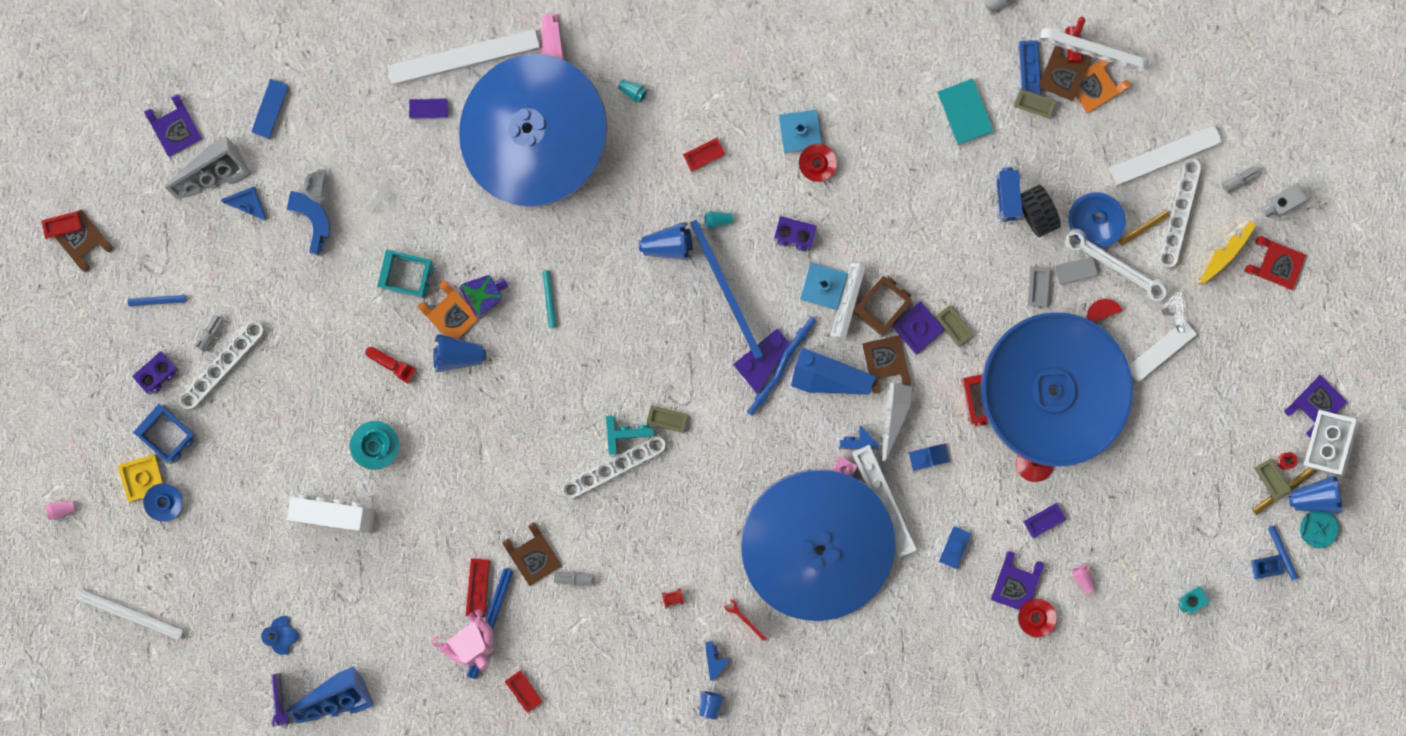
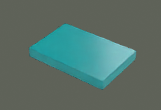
(965, 111)

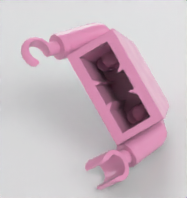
(470, 644)

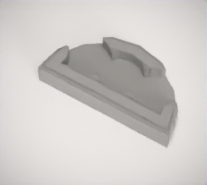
(314, 185)

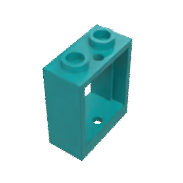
(386, 270)

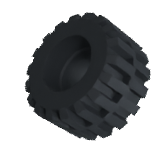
(1040, 211)

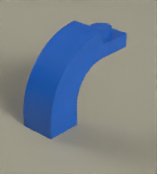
(302, 204)

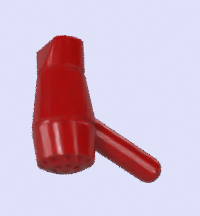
(1075, 57)

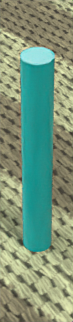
(549, 299)

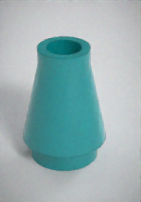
(633, 90)
(717, 219)

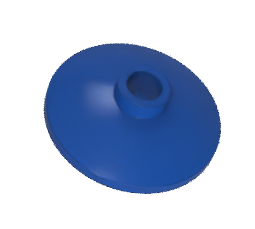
(157, 510)

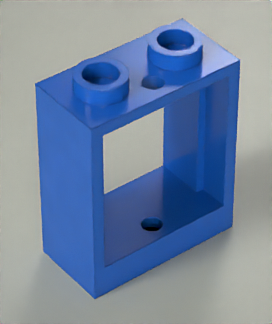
(1009, 195)
(151, 420)

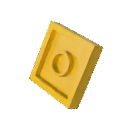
(140, 476)

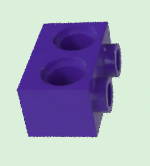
(796, 228)
(152, 369)

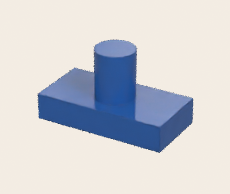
(954, 547)

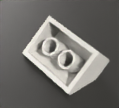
(1331, 443)

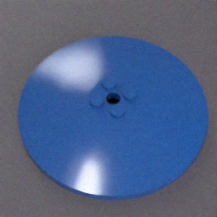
(565, 135)
(1090, 383)
(811, 511)

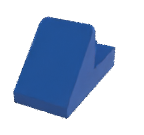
(864, 440)
(929, 457)
(1267, 567)
(714, 666)

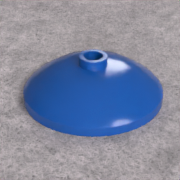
(1102, 230)

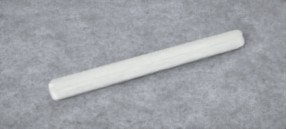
(128, 614)

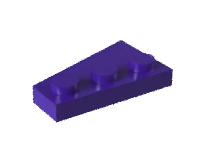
(758, 371)

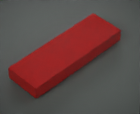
(477, 586)

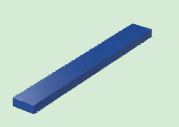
(726, 290)

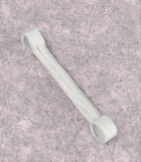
(1117, 265)

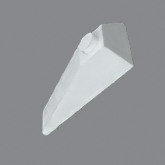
(898, 403)

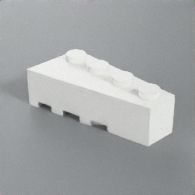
(331, 514)

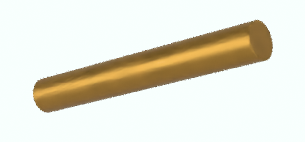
(1143, 228)

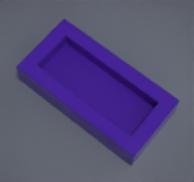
(428, 108)
(1044, 520)

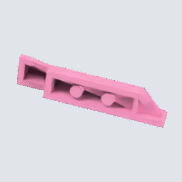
(551, 36)

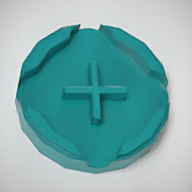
(1318, 529)

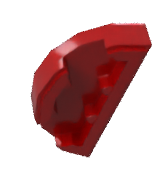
(1102, 309)

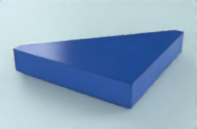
(247, 202)

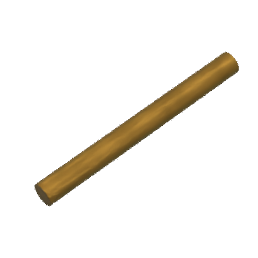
(1292, 484)

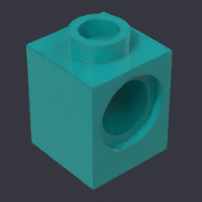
(1201, 600)

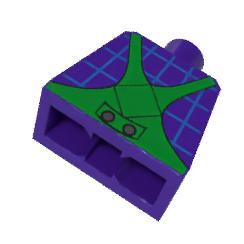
(483, 294)

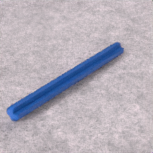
(494, 610)

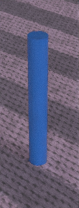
(157, 300)
(1282, 551)

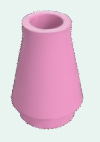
(59, 509)
(1083, 577)

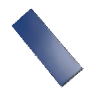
(1029, 65)
(269, 108)

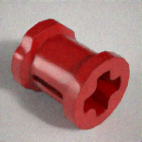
(1281, 462)
(672, 598)

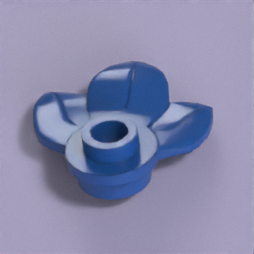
(282, 635)

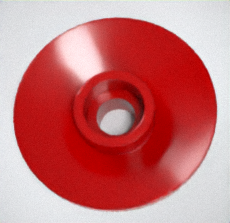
(824, 155)
(1030, 472)
(1047, 618)

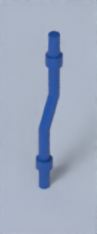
(801, 334)

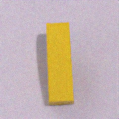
(1222, 257)

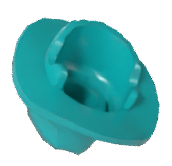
(374, 445)

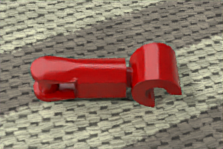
(402, 370)

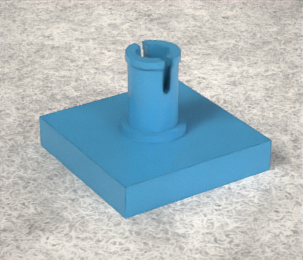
(799, 130)
(823, 286)

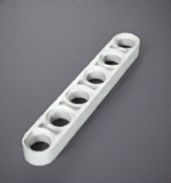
(1094, 50)
(1182, 214)
(219, 362)
(615, 470)

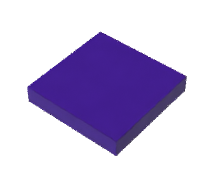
(918, 327)

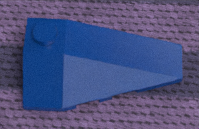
(824, 375)
(338, 694)

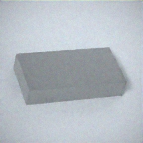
(1076, 270)
(1038, 287)

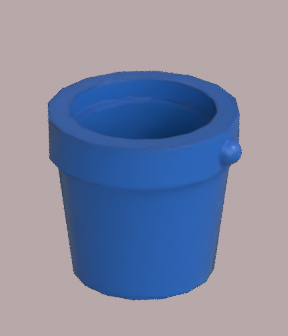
(710, 704)

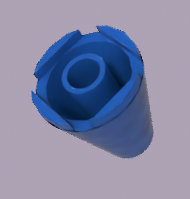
(668, 243)
(456, 354)
(1318, 497)

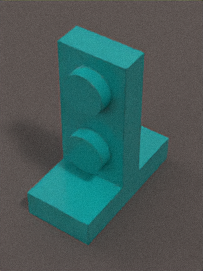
(624, 433)

